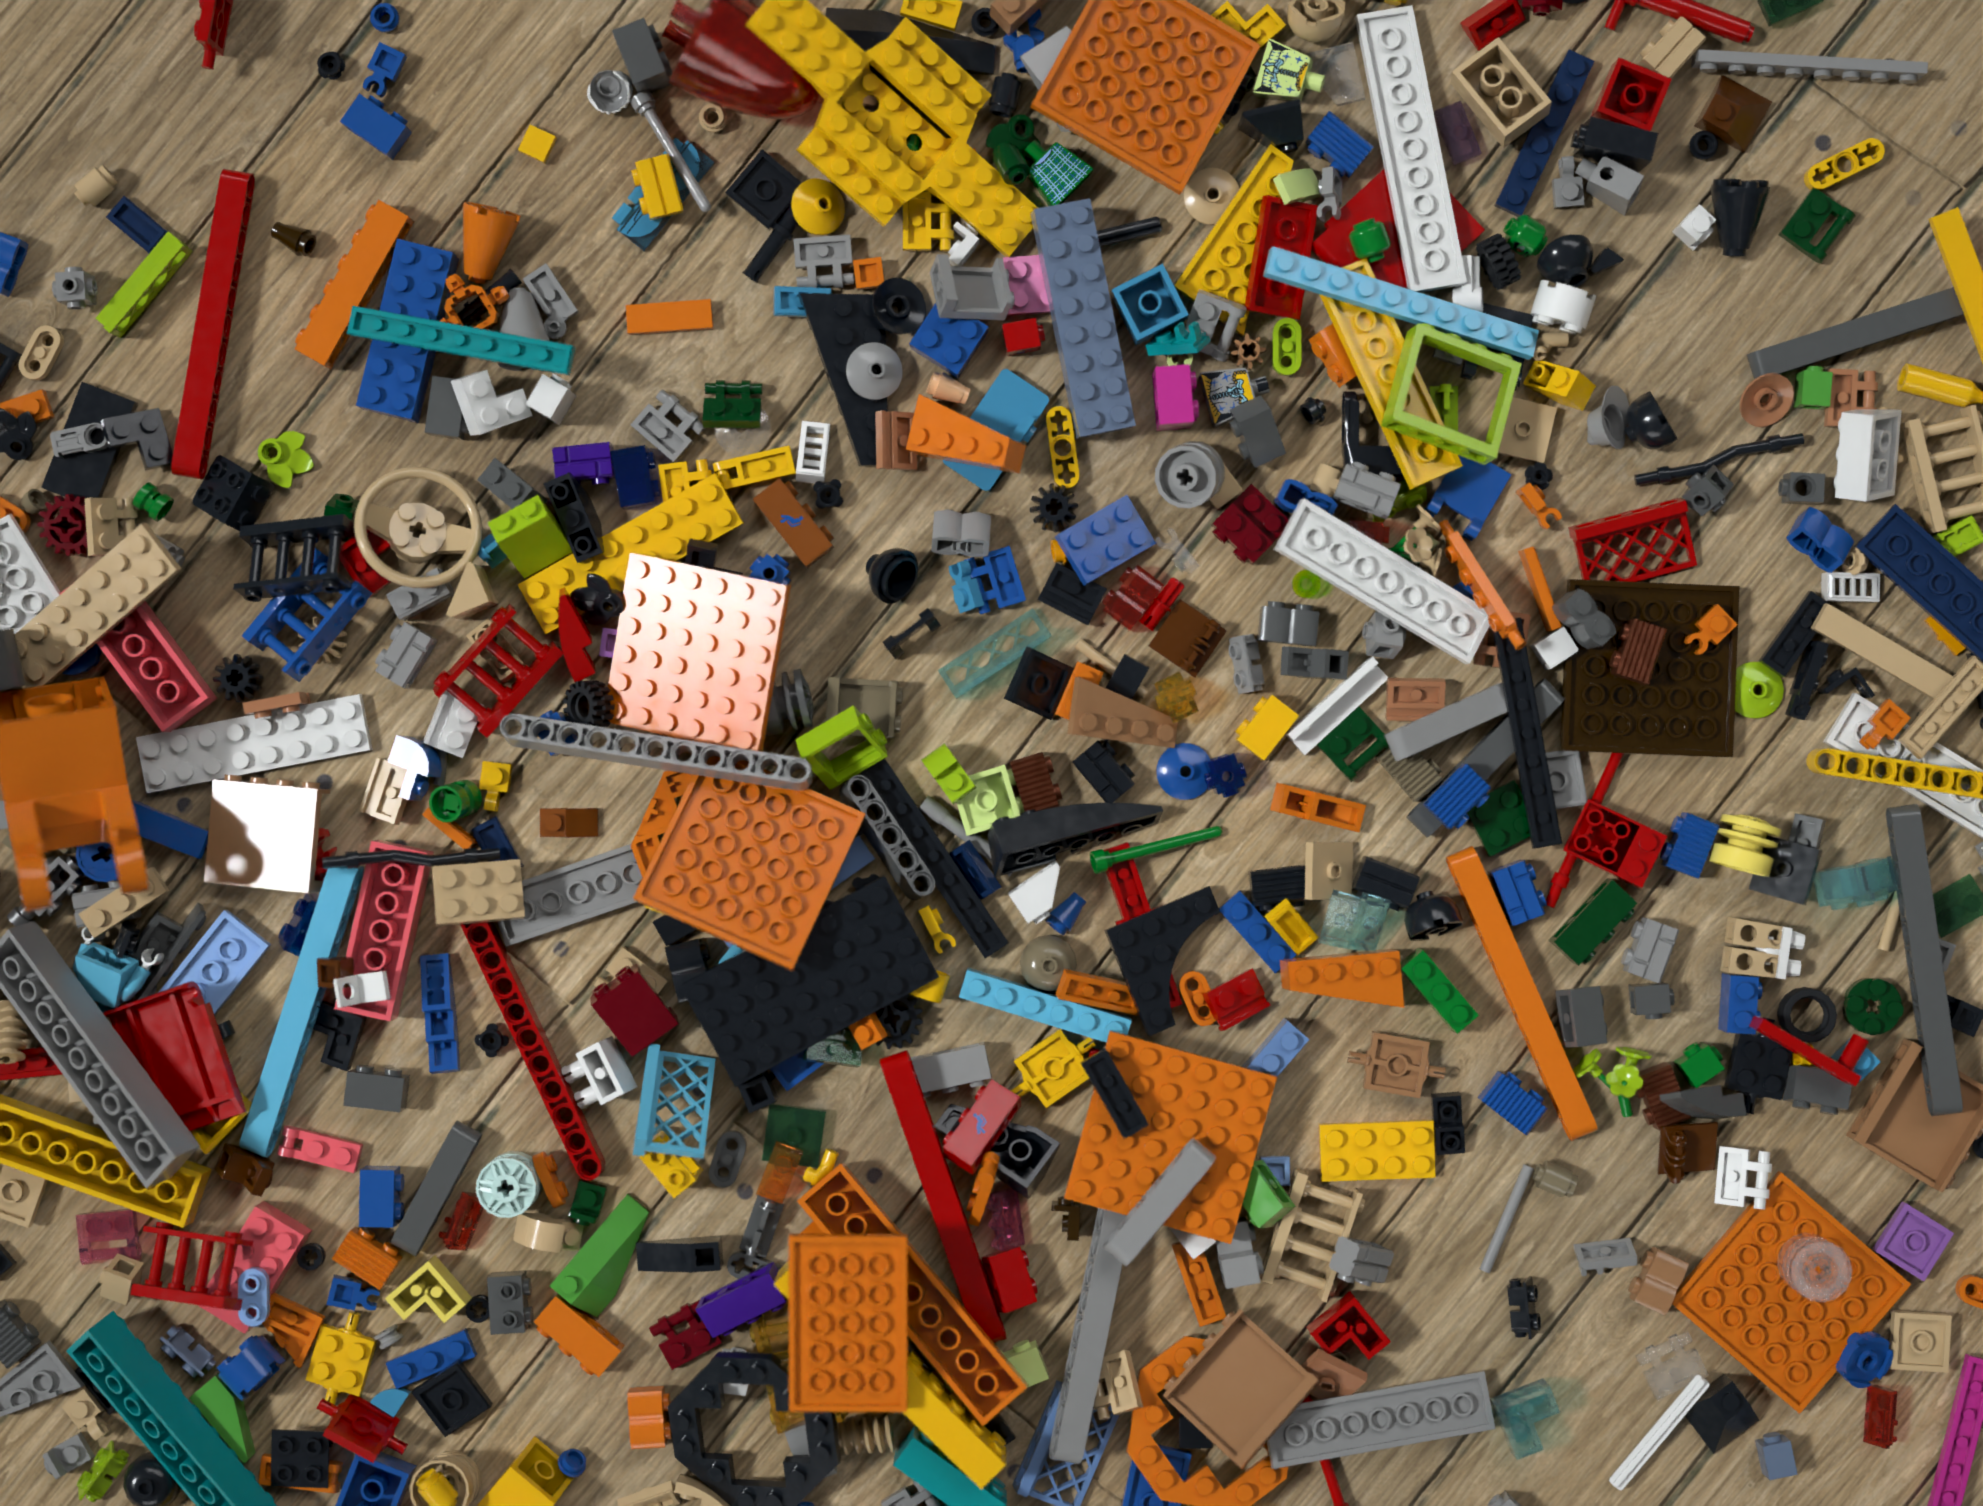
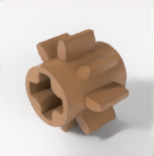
(1250, 359)

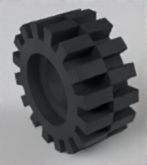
(1498, 261)
(598, 699)

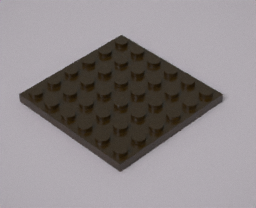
(1689, 696)

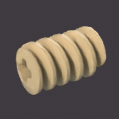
(11, 1034)
(866, 1435)

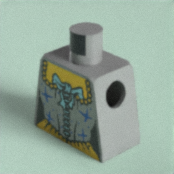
(1227, 390)

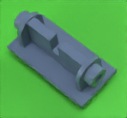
(178, 1346)

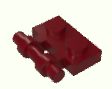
(687, 1343)

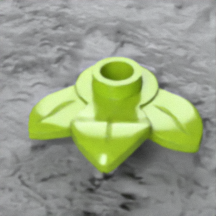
(289, 458)

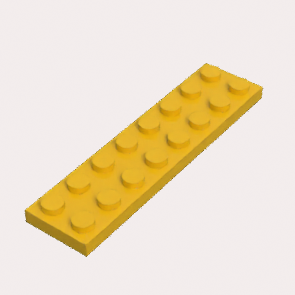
(1374, 351)
(662, 532)

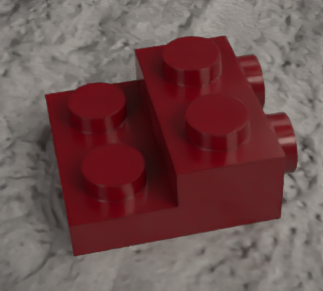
(1250, 525)

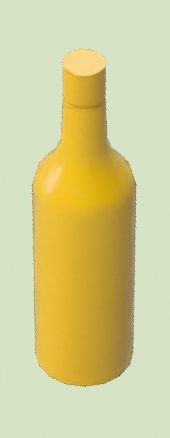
(1938, 386)

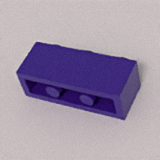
(741, 1301)

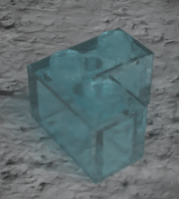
(1858, 883)
(1519, 1411)

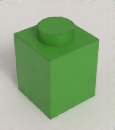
(1813, 388)

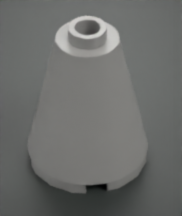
(521, 318)

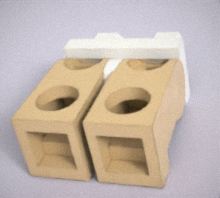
(1771, 949)

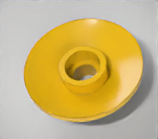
(808, 211)

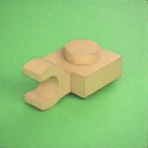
(85, 1410)

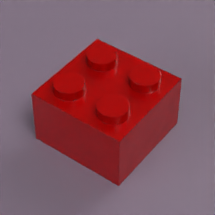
(1631, 95)

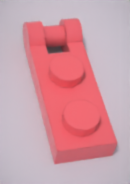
(321, 1149)

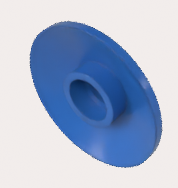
(1169, 771)

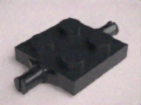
(1757, 1068)

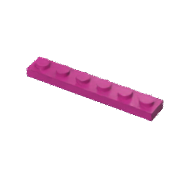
(1960, 1436)

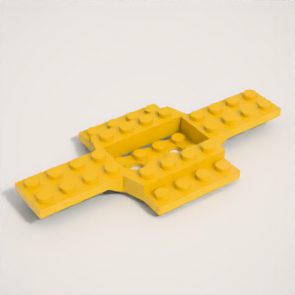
(868, 150)

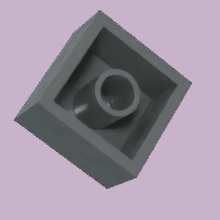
(641, 56)

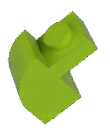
(948, 773)

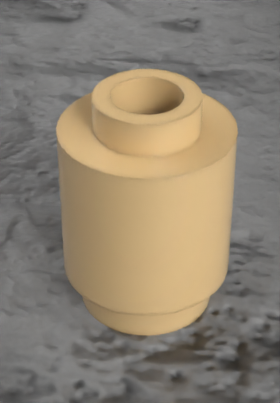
(95, 186)

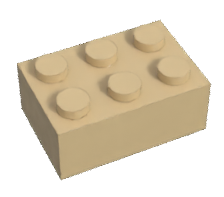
(1500, 92)
(478, 892)

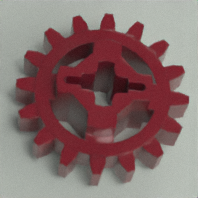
(69, 512)

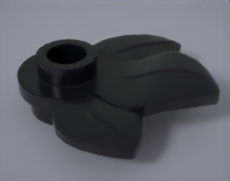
(16, 430)
(596, 600)

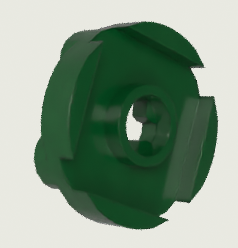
(1889, 1007)

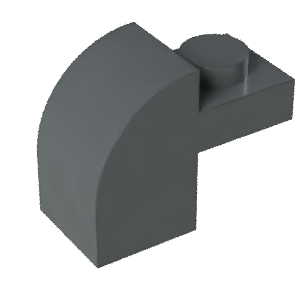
(1314, 663)

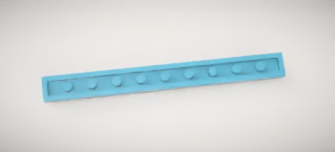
(1400, 302)

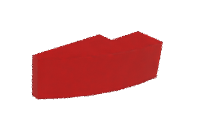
(574, 638)

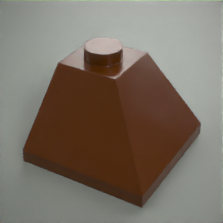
(1733, 113)

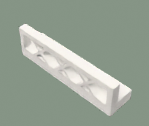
(1337, 705)

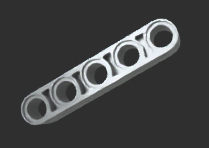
(1446, 722)
(1159, 1201)

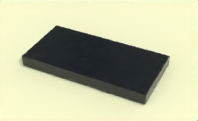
(81, 471)

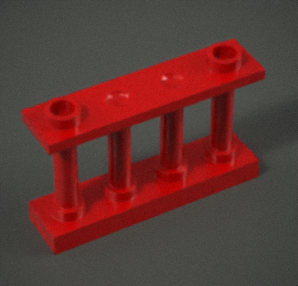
(507, 697)
(199, 1293)

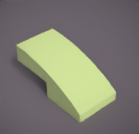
(1297, 186)

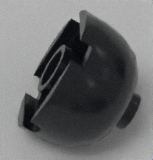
(1648, 423)
(1431, 916)
(149, 1483)

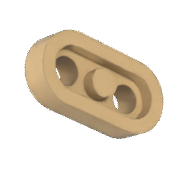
(39, 352)

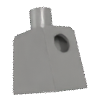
(1618, 189)

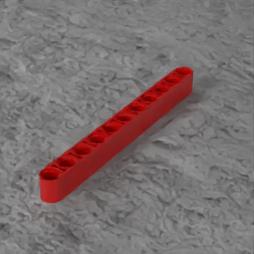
(213, 324)
(530, 1051)
(941, 1193)

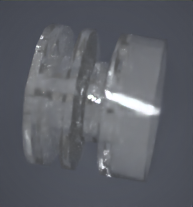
(1798, 1264)

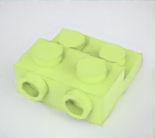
(989, 800)

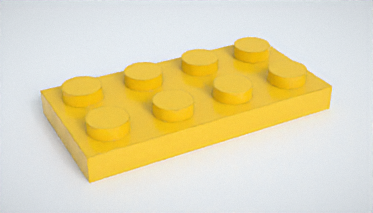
(1376, 1150)

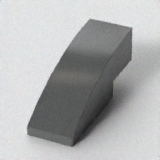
(1706, 1103)

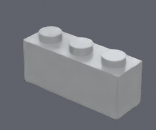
(952, 1068)

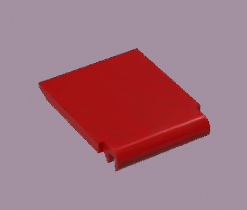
(1374, 202)
(182, 1053)

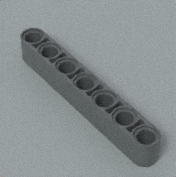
(1487, 754)

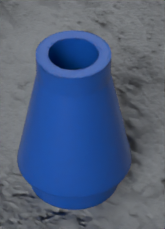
(1065, 915)

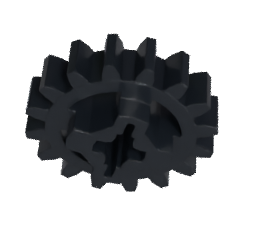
(905, 1014)

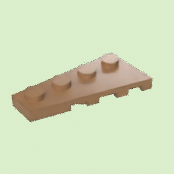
(1114, 717)

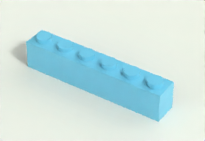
(1041, 1006)

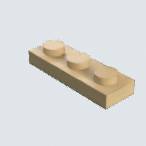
(118, 907)

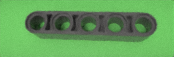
(900, 843)
(436, 1188)

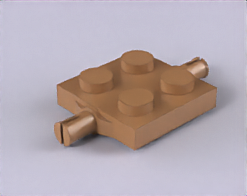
(1396, 1064)

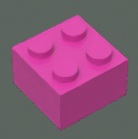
(1173, 397)

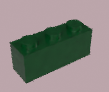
(1593, 922)

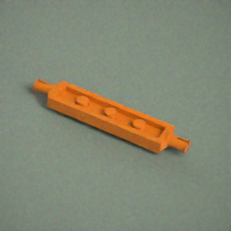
(1483, 591)

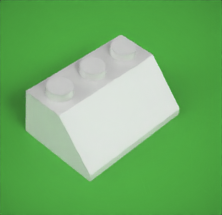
(1867, 454)

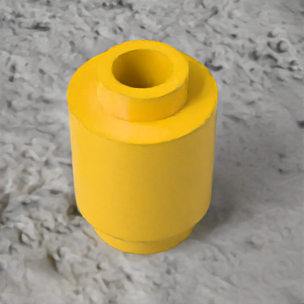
(436, 1489)

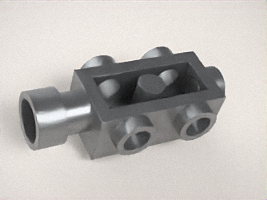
(58, 888)

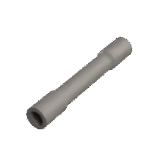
(942, 816)

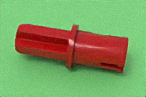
(1162, 603)

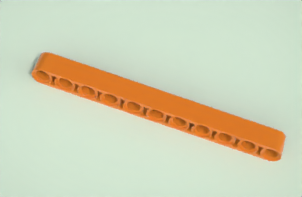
(1521, 993)

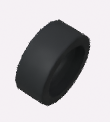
(1829, 1014)

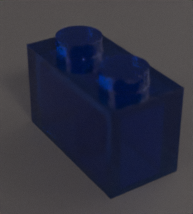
(635, 477)

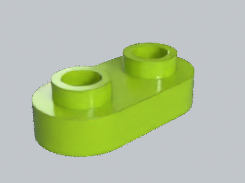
(1285, 347)

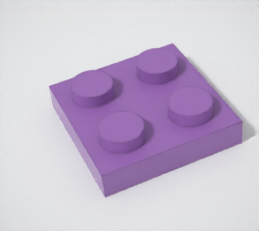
(1913, 1241)

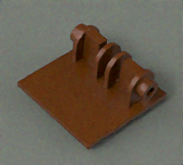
(1187, 638)
(1686, 1149)

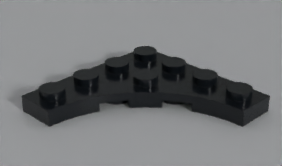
(1148, 949)

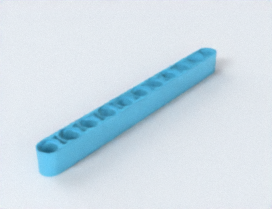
(299, 1011)

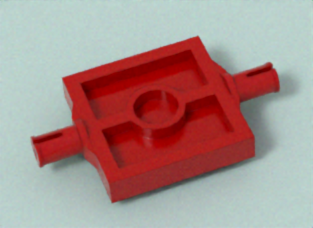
(213, 29)
(361, 1427)

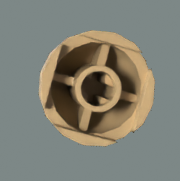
(1315, 18)

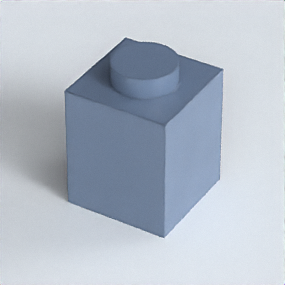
(1776, 1456)

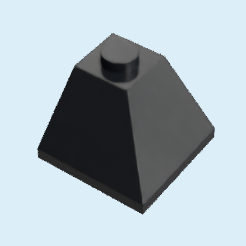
(1275, 125)
(1721, 1414)

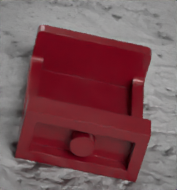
(633, 1009)

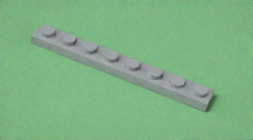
(1820, 66)

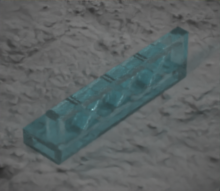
(999, 663)

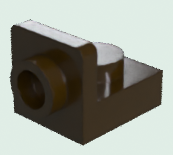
(1070, 1222)

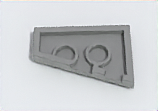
(37, 1379)

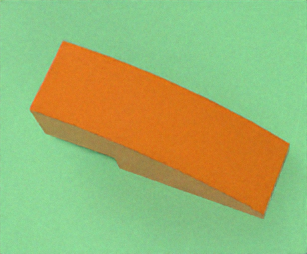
(1317, 807)

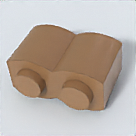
(1658, 1280)

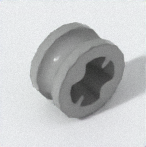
(388, 1336)

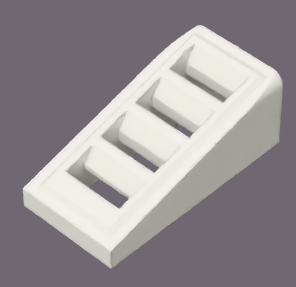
(812, 475)
(1828, 587)

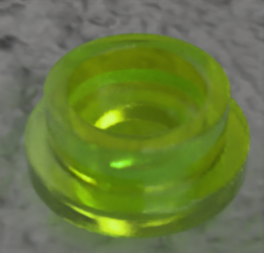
(1315, 584)

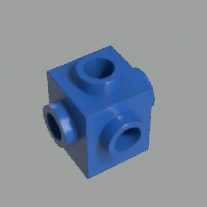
(763, 565)

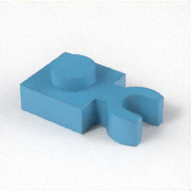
(966, 591)

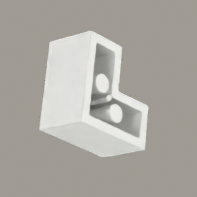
(485, 410)

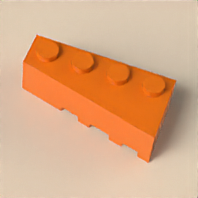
(953, 437)
(1353, 976)

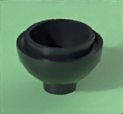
(1566, 260)
(892, 574)

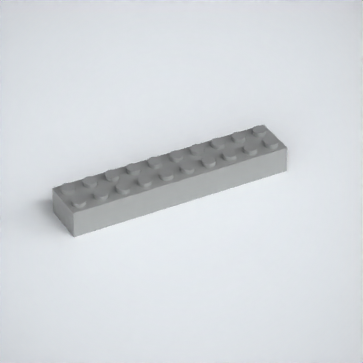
(92, 1056)

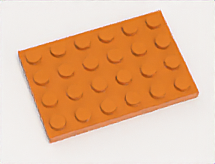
(848, 1323)

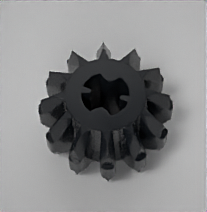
(1045, 502)
(243, 687)

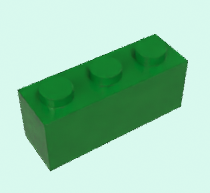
(1438, 990)

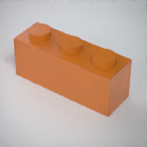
(578, 1335)

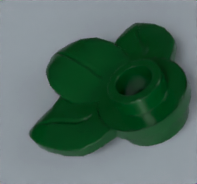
(1007, 133)

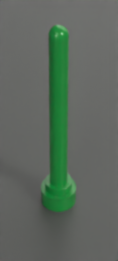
(1103, 860)

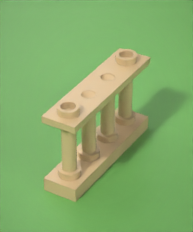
(1921, 464)
(1282, 1240)

